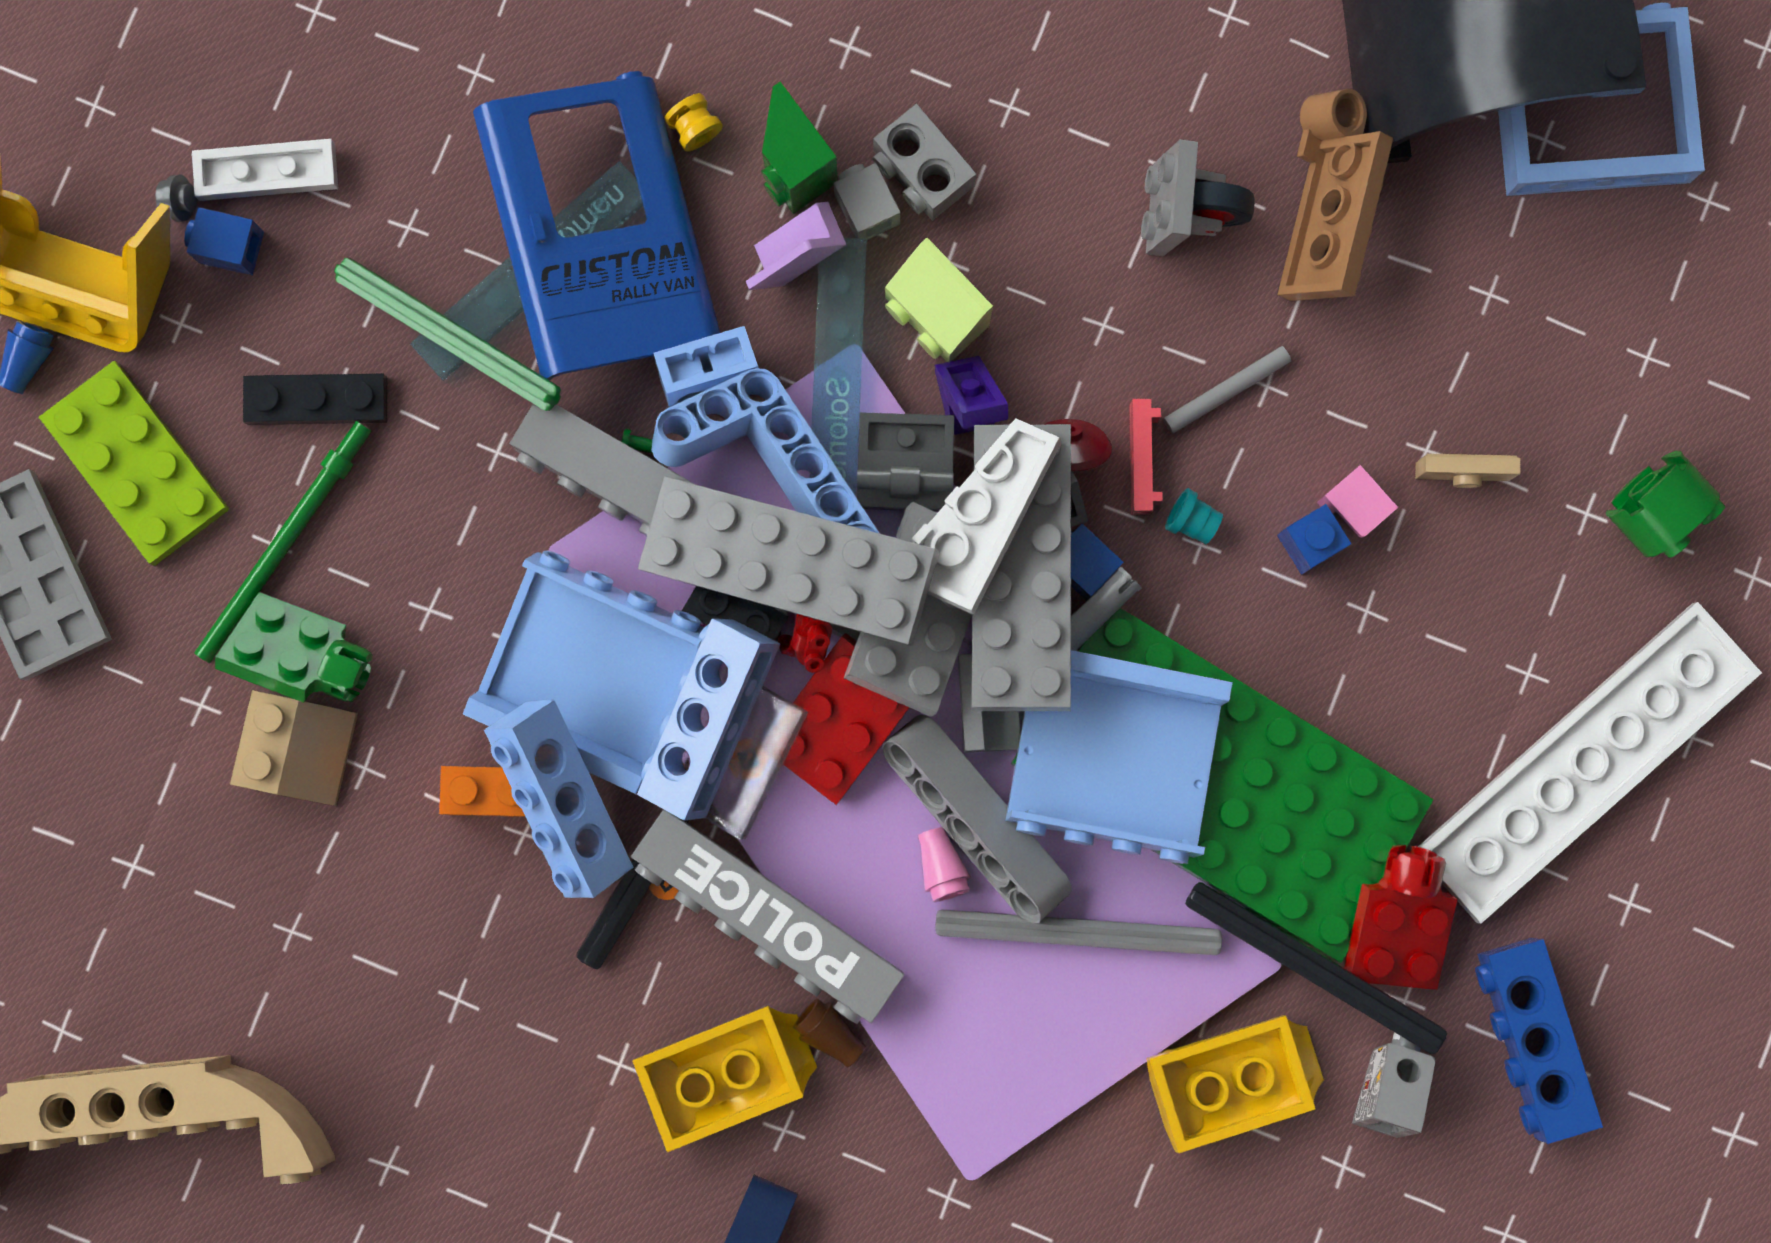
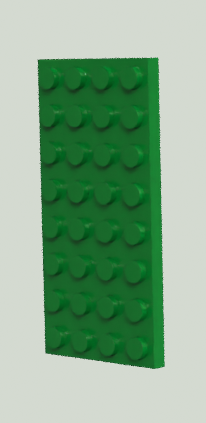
(1286, 808)

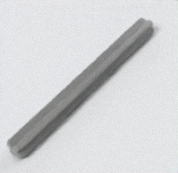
(1079, 932)

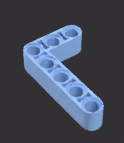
(758, 422)

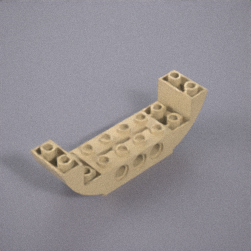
(204, 1090)

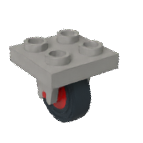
(1189, 200)

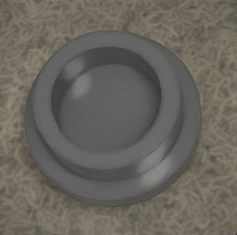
(177, 194)

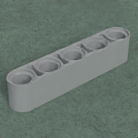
(976, 819)

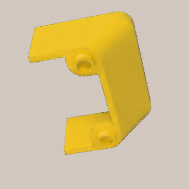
(78, 286)

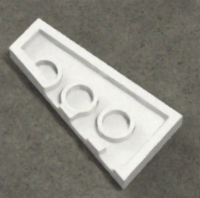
(985, 514)

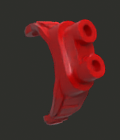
(808, 642)

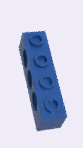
(1573, 1107)

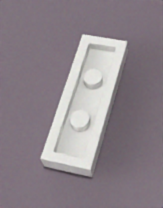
(264, 169)

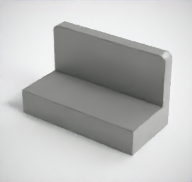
(984, 729)

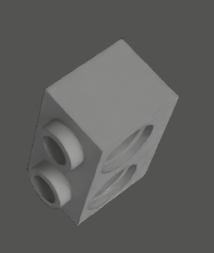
(933, 157)

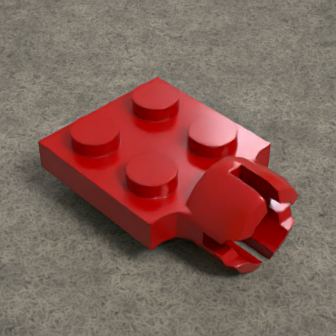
(1403, 922)

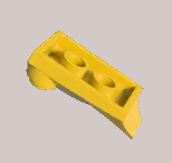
(725, 1075)
(1235, 1082)

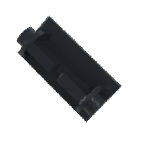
(711, 604)

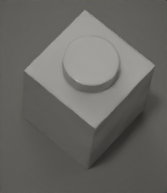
(866, 201)

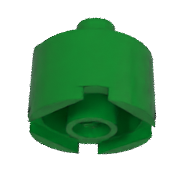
(1665, 506)

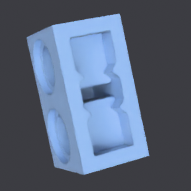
(703, 364)

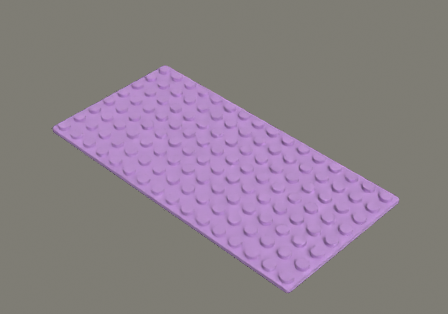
(978, 1030)

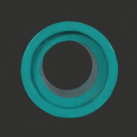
(1193, 517)

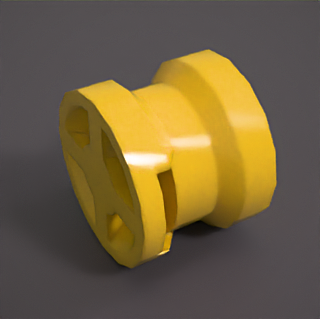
(693, 122)

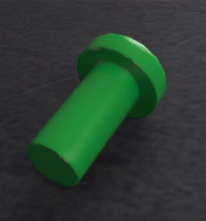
(637, 442)

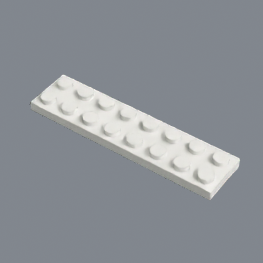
(1589, 761)

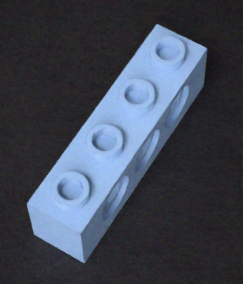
(729, 706)
(558, 799)

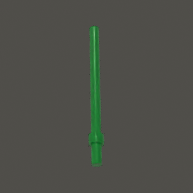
(335, 466)

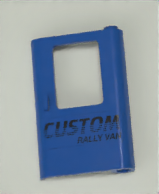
(605, 291)

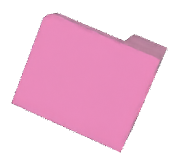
(1359, 502)

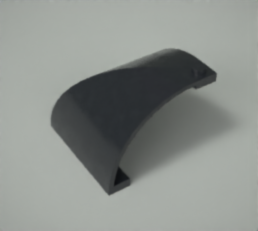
(1468, 58)

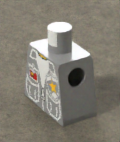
(1393, 1103)

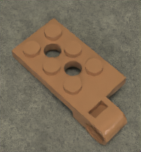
(1342, 172)

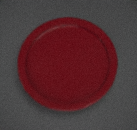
(1088, 444)

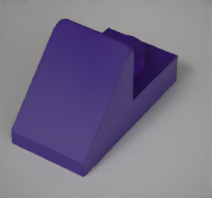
(970, 394)

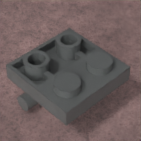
(904, 460)

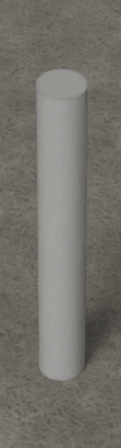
(1227, 389)

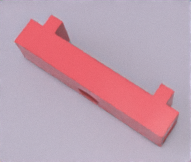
(1141, 467)

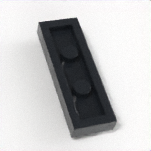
(314, 399)

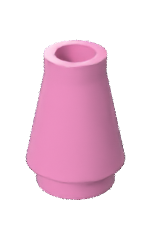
(942, 867)

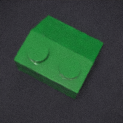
(794, 154)

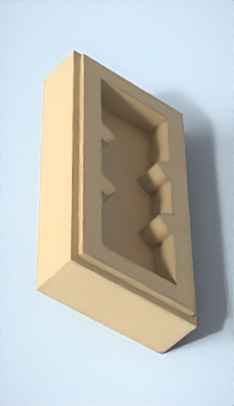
(1467, 470)

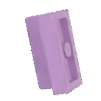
(797, 247)

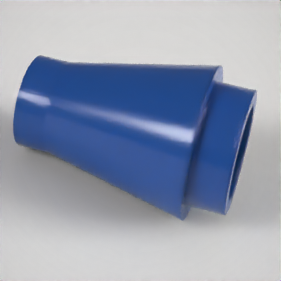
(23, 355)

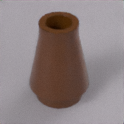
(828, 1032)

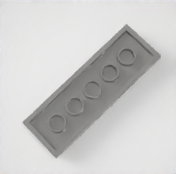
(789, 560)
(1026, 612)

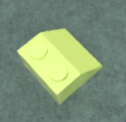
(937, 302)

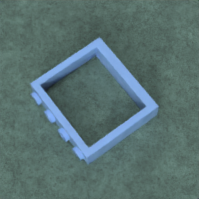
(1678, 168)

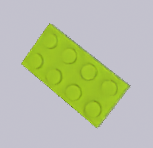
(134, 463)

